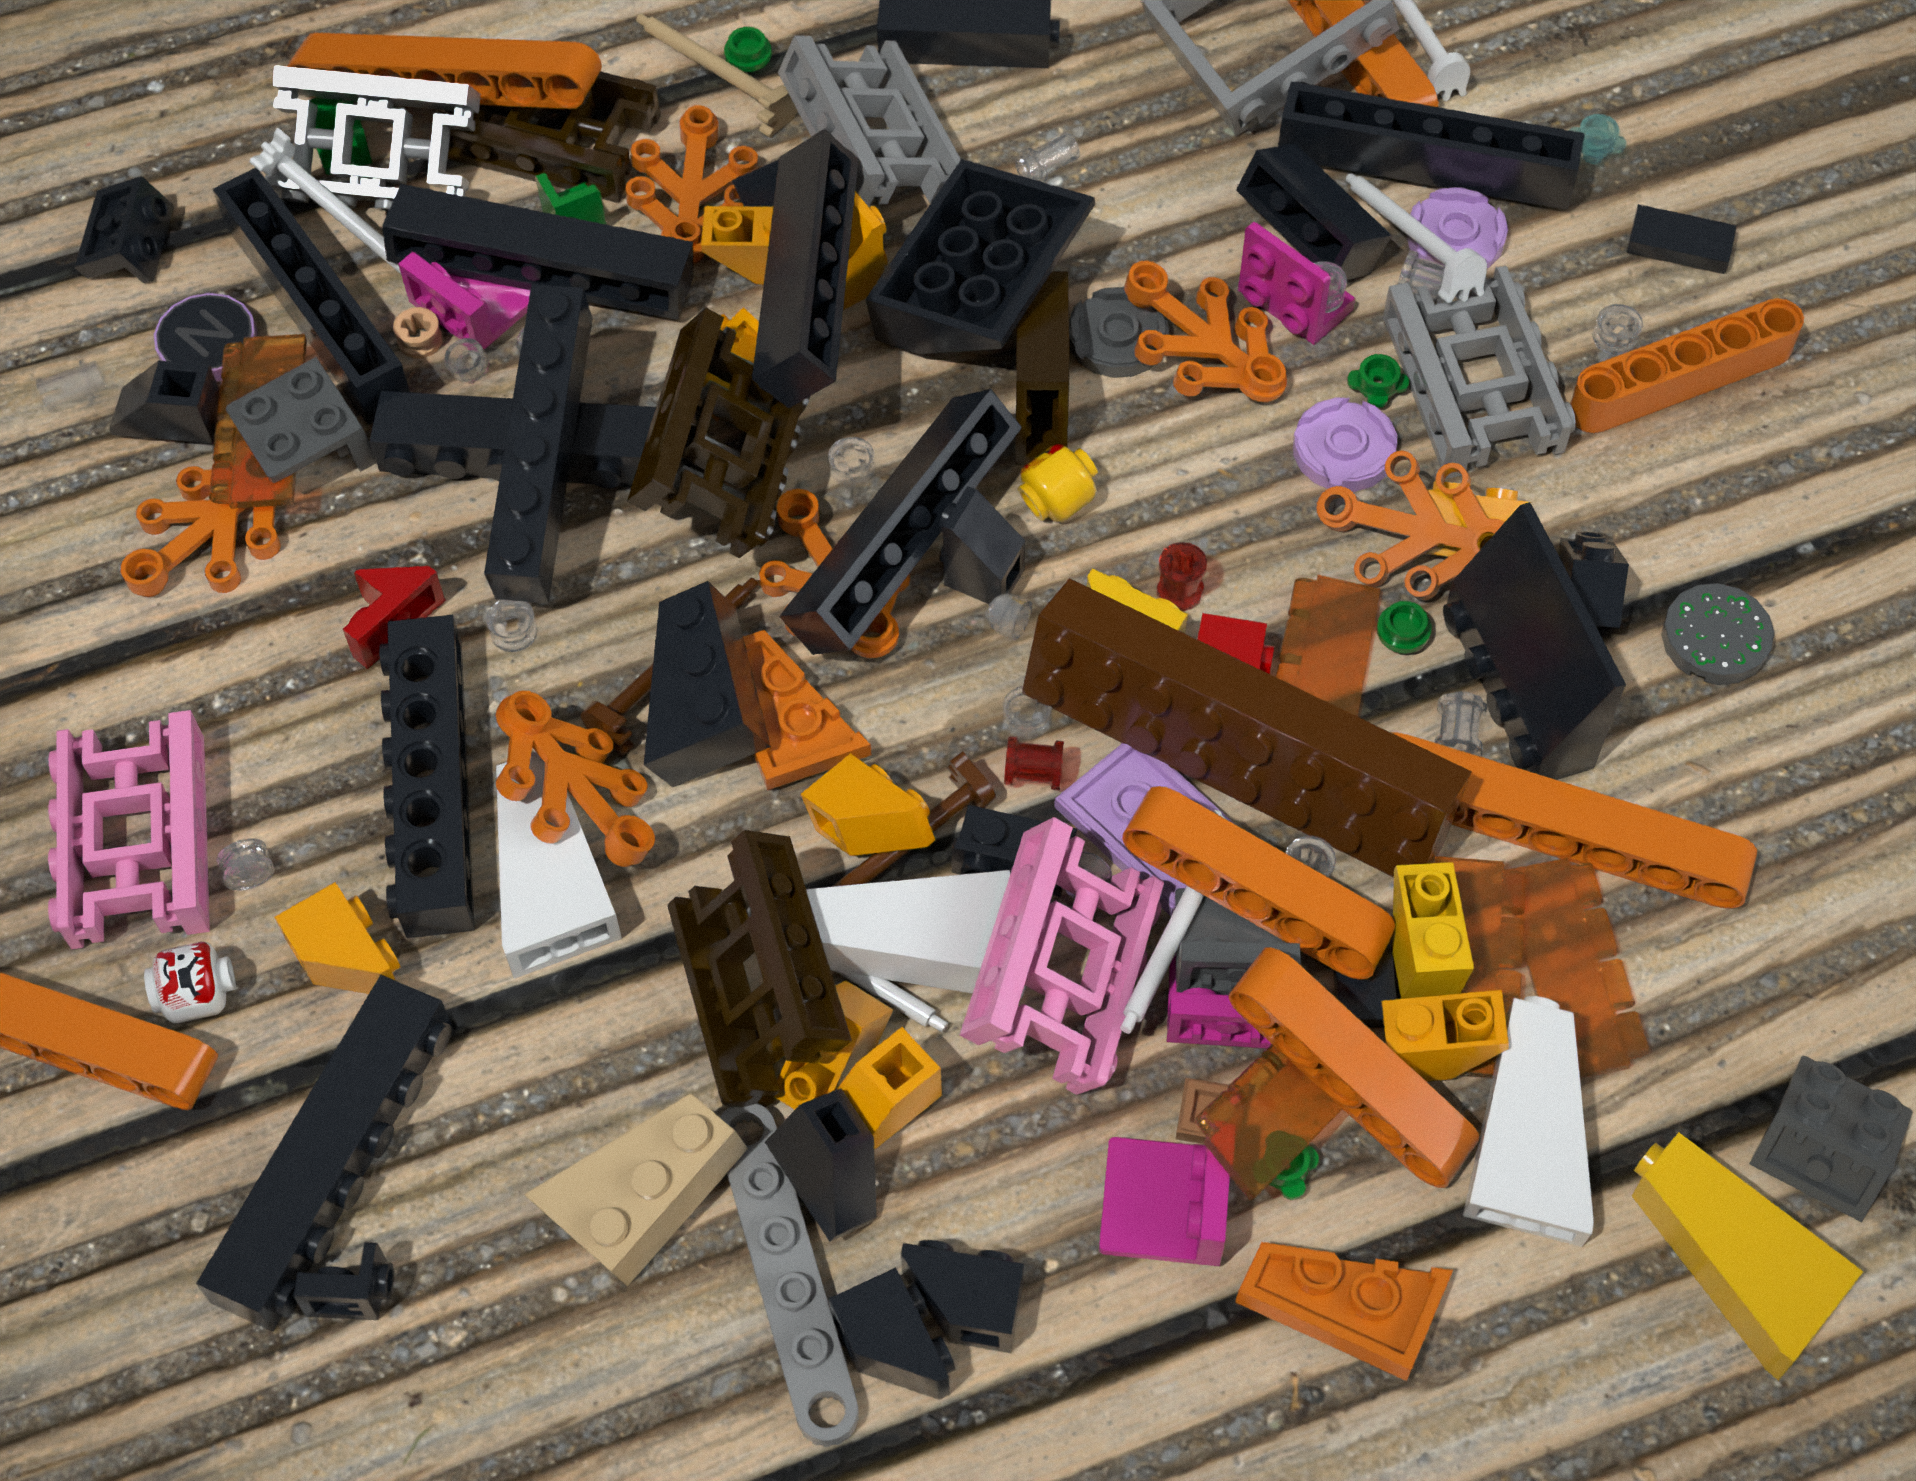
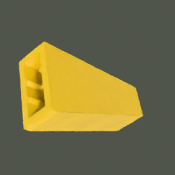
(1744, 1251)

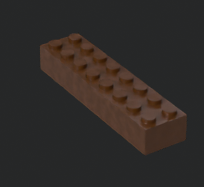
(1242, 730)

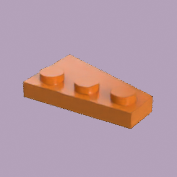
(800, 724)
(1350, 1305)

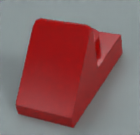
(392, 596)

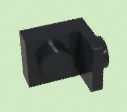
(342, 1294)

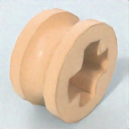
(408, 323)

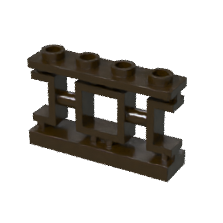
(530, 149)
(681, 429)
(790, 962)

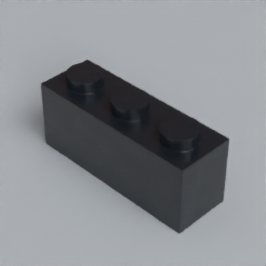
(1312, 210)

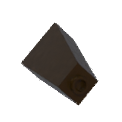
(1043, 371)

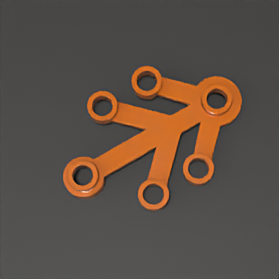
(697, 133)
(1255, 373)
(805, 503)
(209, 520)
(1423, 531)
(529, 725)

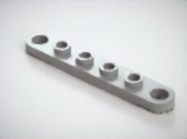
(790, 1283)

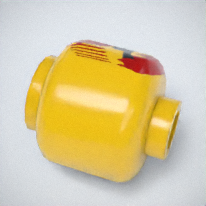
(1058, 483)

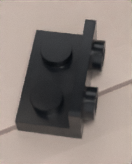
(125, 230)
(991, 842)

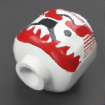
(189, 982)

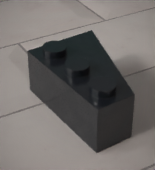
(701, 689)

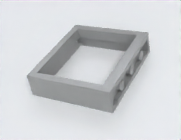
(1268, 91)

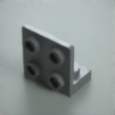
(299, 422)
(1221, 948)
(1833, 1138)

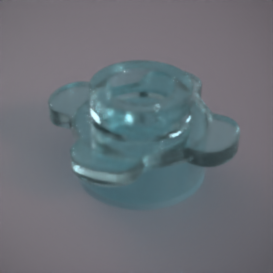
(1600, 137)

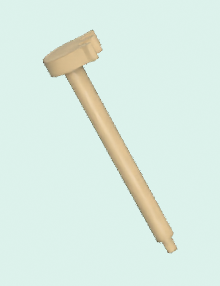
(778, 104)

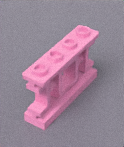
(176, 828)
(1023, 945)

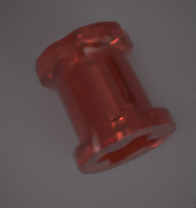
(1181, 576)
(1034, 763)

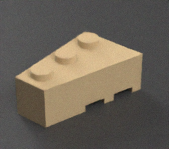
(641, 1185)

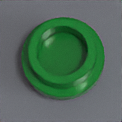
(747, 49)
(1404, 627)

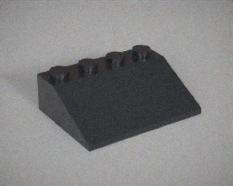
(974, 261)
(1535, 650)

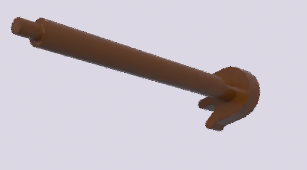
(611, 717)
(972, 789)

